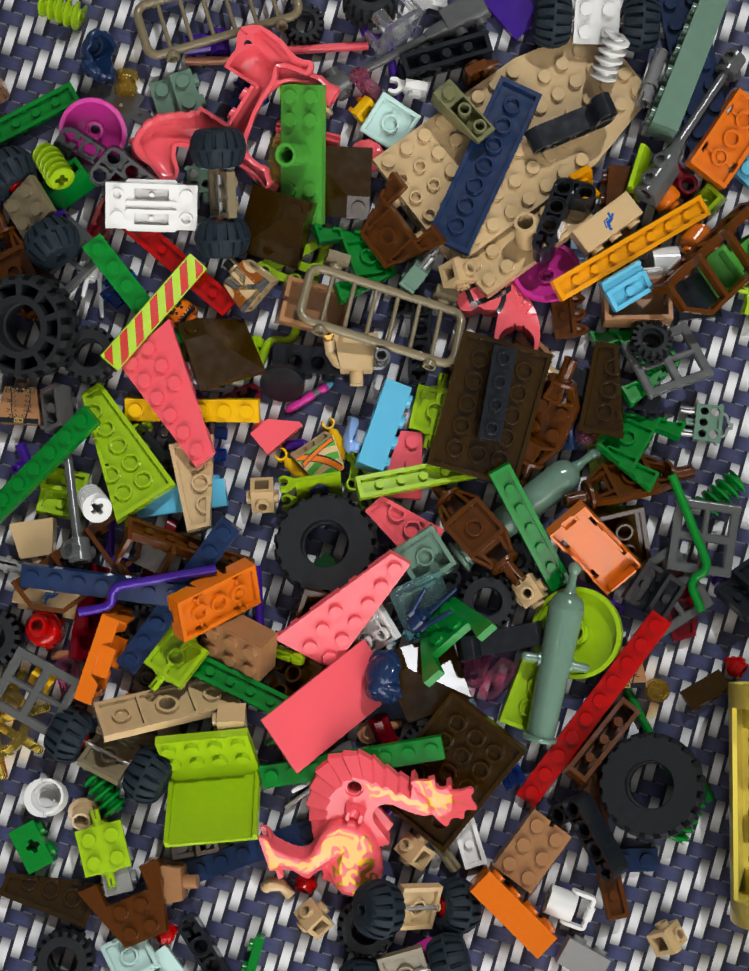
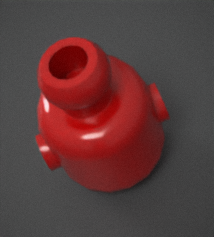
(45, 629)

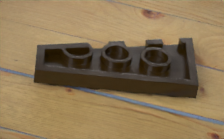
(603, 395)
(49, 895)

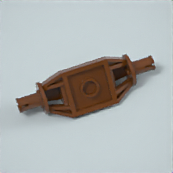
(14, 261)
(553, 419)
(619, 487)
(477, 531)

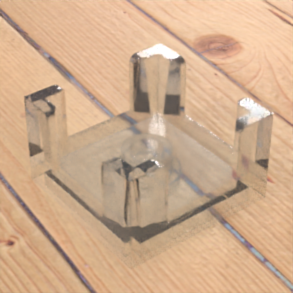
(394, 30)

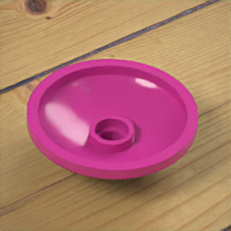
(98, 112)
(532, 281)

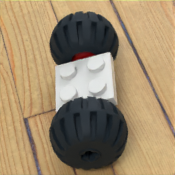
(637, 22)

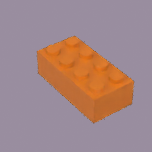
(515, 914)

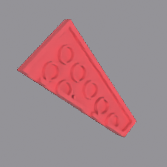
(167, 386)
(341, 615)

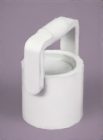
(660, 259)
(562, 905)

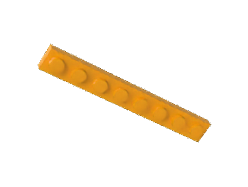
(629, 248)

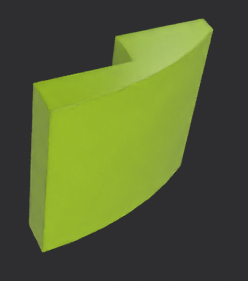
(641, 164)
(53, 494)

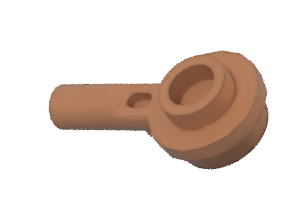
(366, 735)

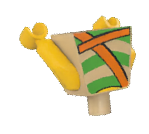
(318, 456)

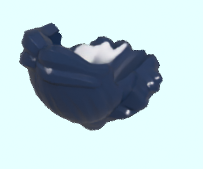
(97, 55)
(383, 677)

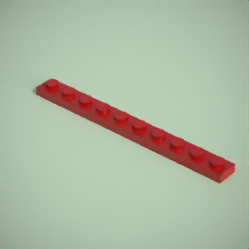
(593, 708)

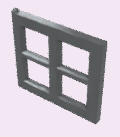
(83, 272)
(677, 381)
(729, 540)
(684, 616)
(36, 691)

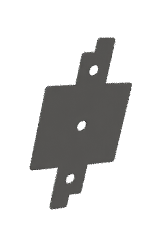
(130, 108)

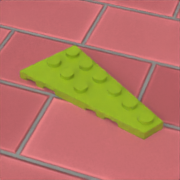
(127, 463)

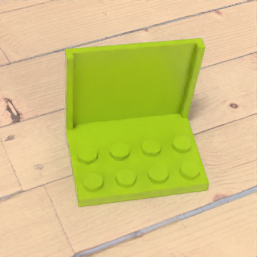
(211, 787)

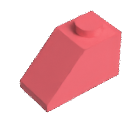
(274, 433)

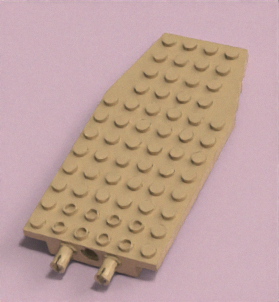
(435, 149)

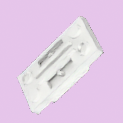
(151, 205)

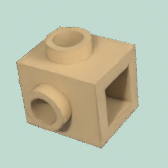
(458, 273)
(262, 495)
(531, 592)
(414, 851)
(313, 918)
(667, 937)

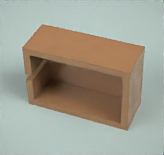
(287, 309)
(644, 309)
(243, 646)
(531, 849)

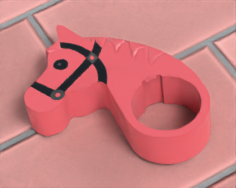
(510, 308)

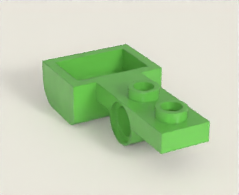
(726, 264)

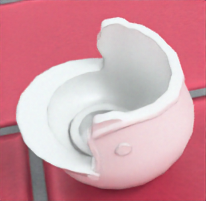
(45, 797)

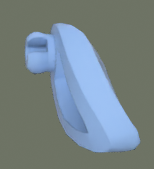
(350, 436)

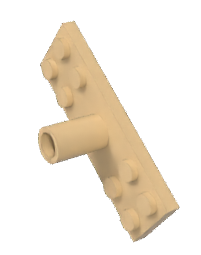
(512, 251)
(158, 710)

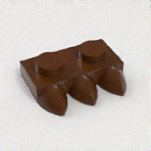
(477, 71)
(565, 317)

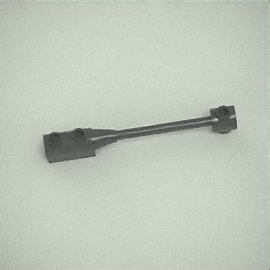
(452, 21)
(665, 164)
(57, 410)

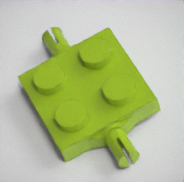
(427, 409)
(175, 660)
(103, 848)

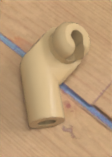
(274, 884)

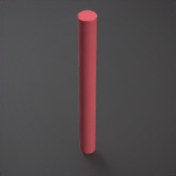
(329, 47)

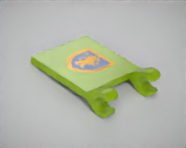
(309, 486)

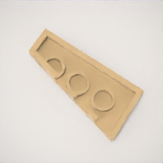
(194, 488)

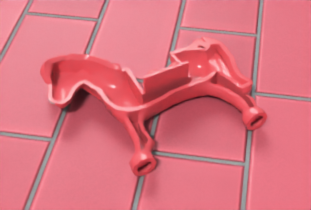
(264, 65)

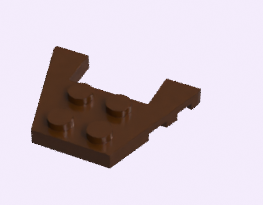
(389, 233)
(134, 916)

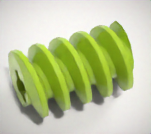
(63, 12)
(53, 166)

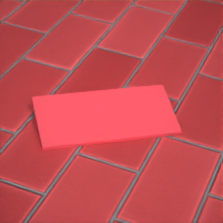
(323, 709)

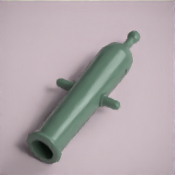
(543, 493)
(555, 661)

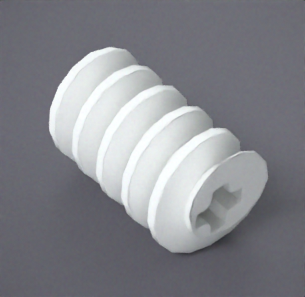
(611, 57)
(94, 503)

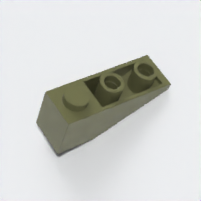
(461, 112)

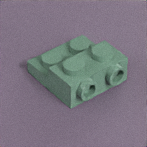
(177, 93)
(426, 553)

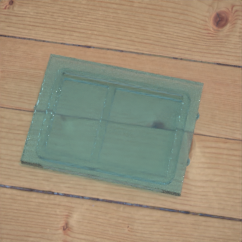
(406, 594)

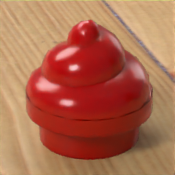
(735, 666)
(306, 885)
(169, 936)

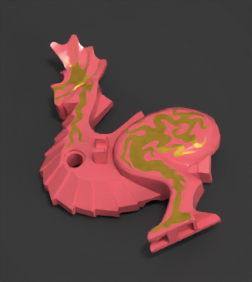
(350, 819)

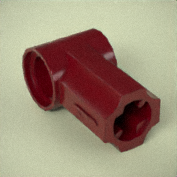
(685, 177)
(383, 729)

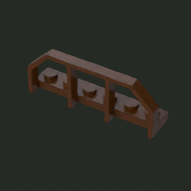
(697, 257)
(166, 540)
(55, 557)

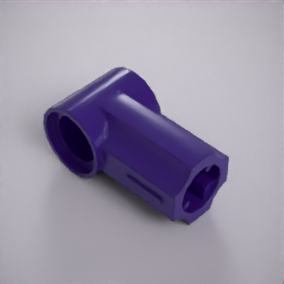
(218, 49)

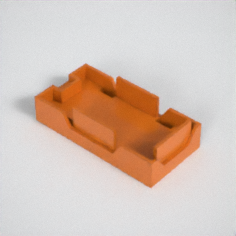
(726, 143)
(594, 547)
(214, 599)
(103, 653)

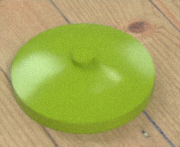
(599, 633)

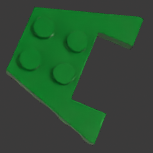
(362, 261)
(634, 391)
(637, 435)
(447, 632)

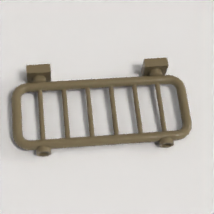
(172, 53)
(441, 299)

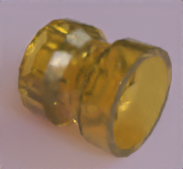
(126, 82)
(660, 690)

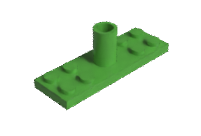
(304, 144)

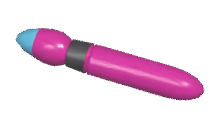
(303, 400)

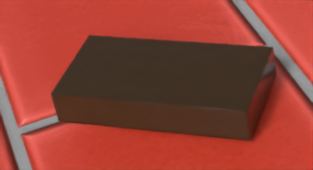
(705, 691)

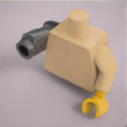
(354, 356)

